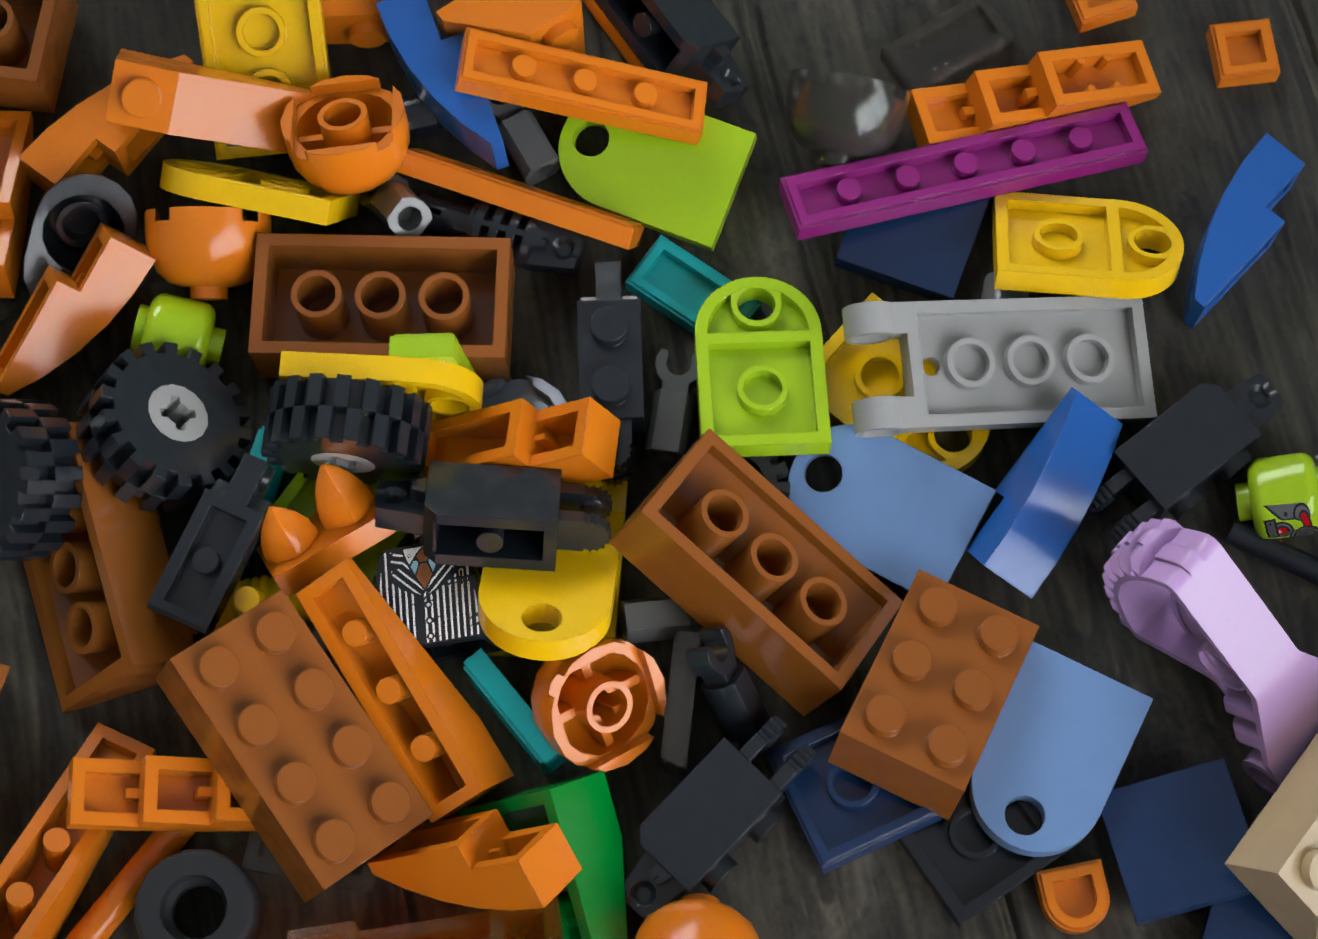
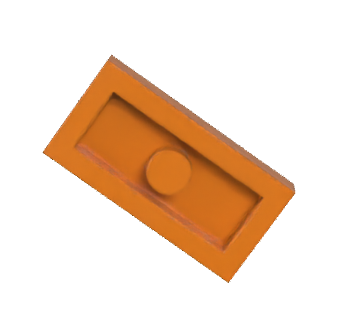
(306, 548)

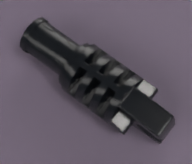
(534, 242)

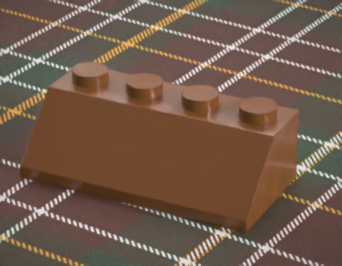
(761, 568)
(97, 595)

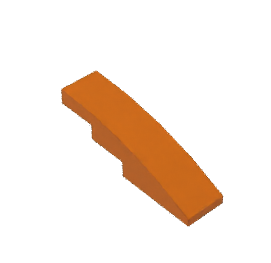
(1045, 88)
(151, 796)

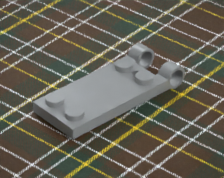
(1004, 361)

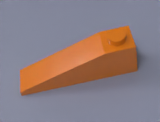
(199, 101)
(404, 692)
(53, 863)

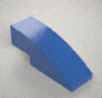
(432, 72)
(1240, 226)
(1047, 493)

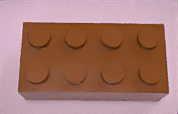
(363, 288)
(292, 745)

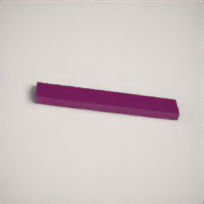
(961, 170)

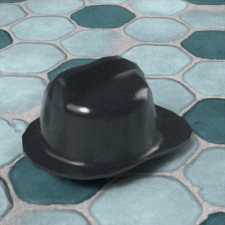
(69, 220)

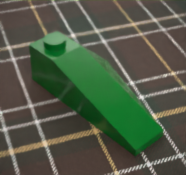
(583, 808)

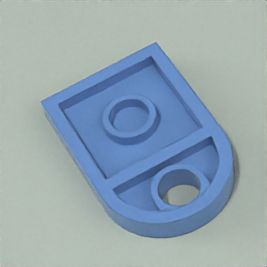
(893, 506)
(1057, 749)

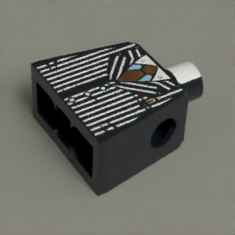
(434, 601)

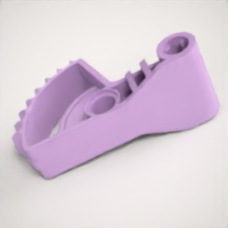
(1198, 607)

